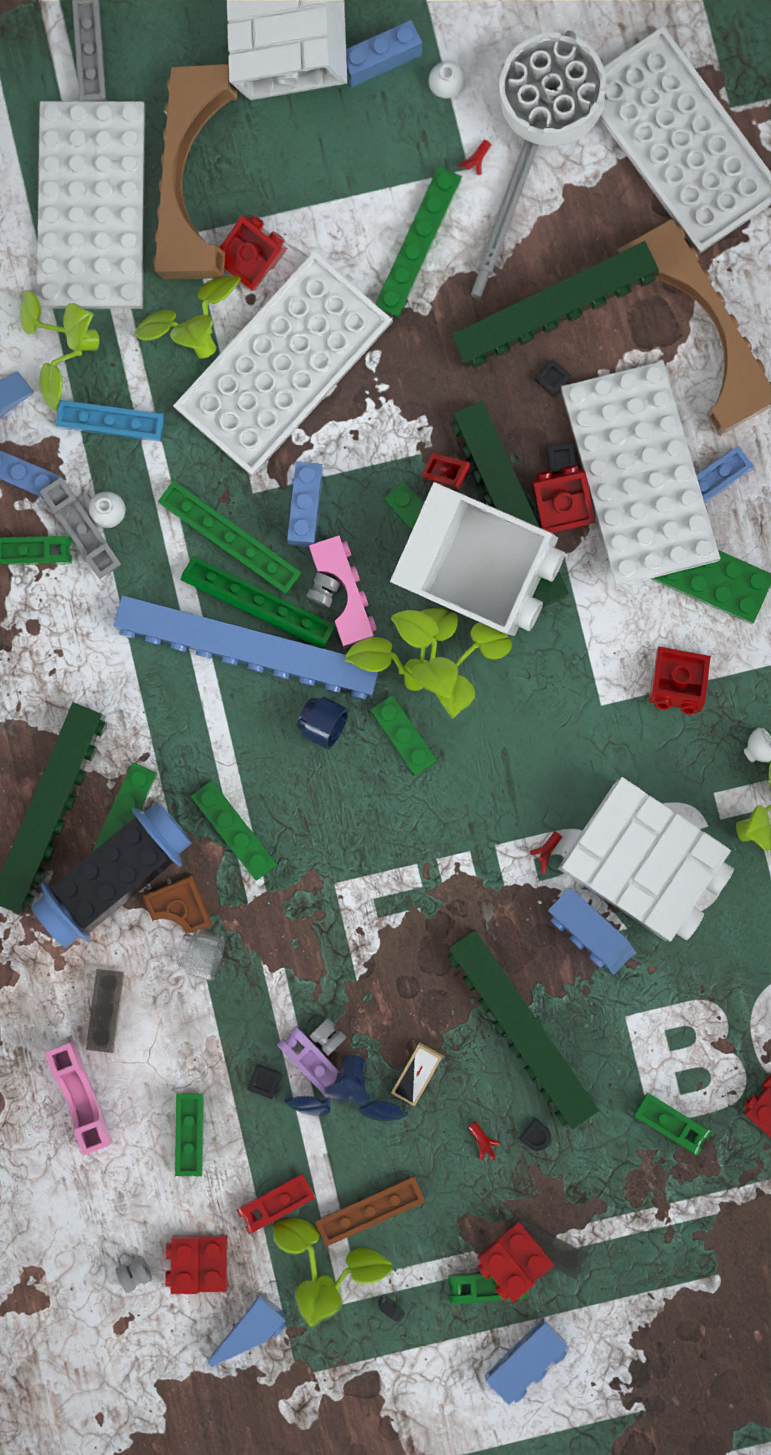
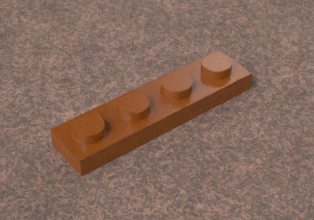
(370, 1211)

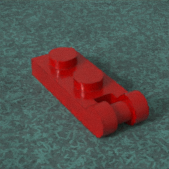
(276, 1203)

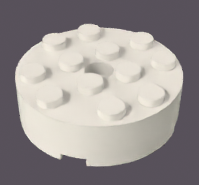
(546, 114)

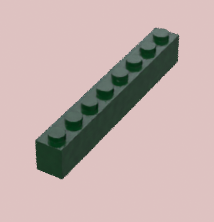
(556, 304)
(499, 480)
(49, 806)
(523, 1029)

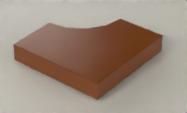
(179, 903)

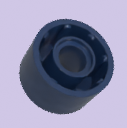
(322, 721)

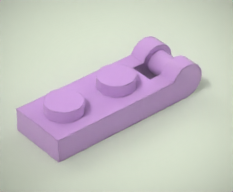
(309, 1060)

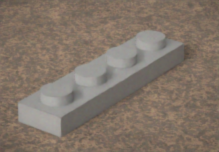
(89, 51)

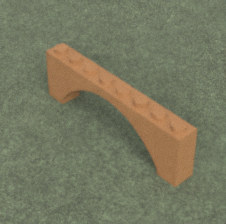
(193, 99)
(744, 385)

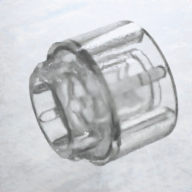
(201, 953)

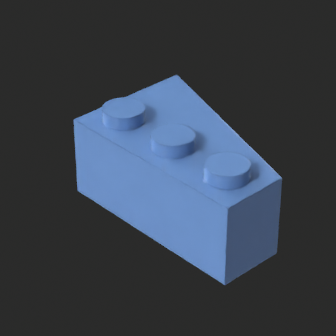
(591, 931)

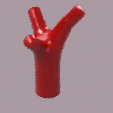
(477, 157)
(546, 850)
(483, 1141)

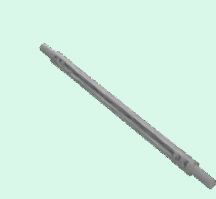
(506, 211)

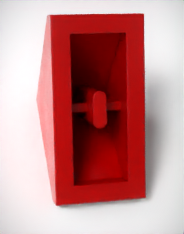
(446, 471)

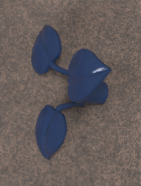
(349, 1088)

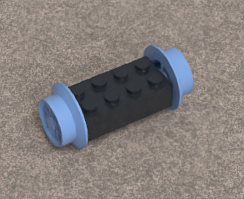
(111, 875)

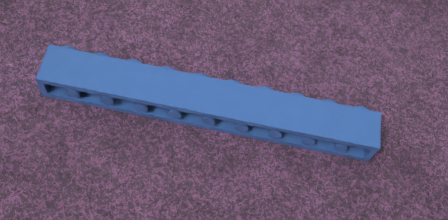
(244, 646)

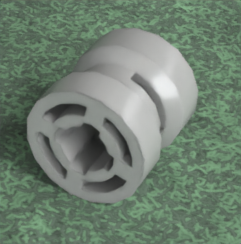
(323, 596)
(323, 1031)
(133, 1274)

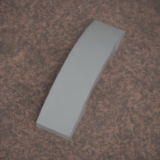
(80, 528)

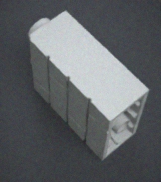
(286, 46)
(478, 561)
(647, 861)

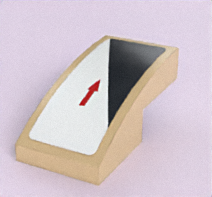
(416, 1074)

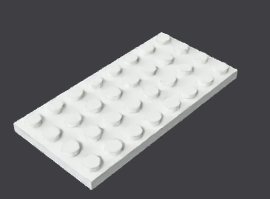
(683, 141)
(91, 205)
(283, 363)
(640, 474)

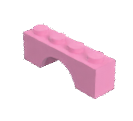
(331, 560)
(84, 1108)

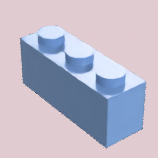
(382, 53)
(305, 504)
(526, 1362)

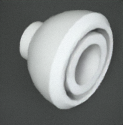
(446, 79)
(106, 509)
(759, 746)

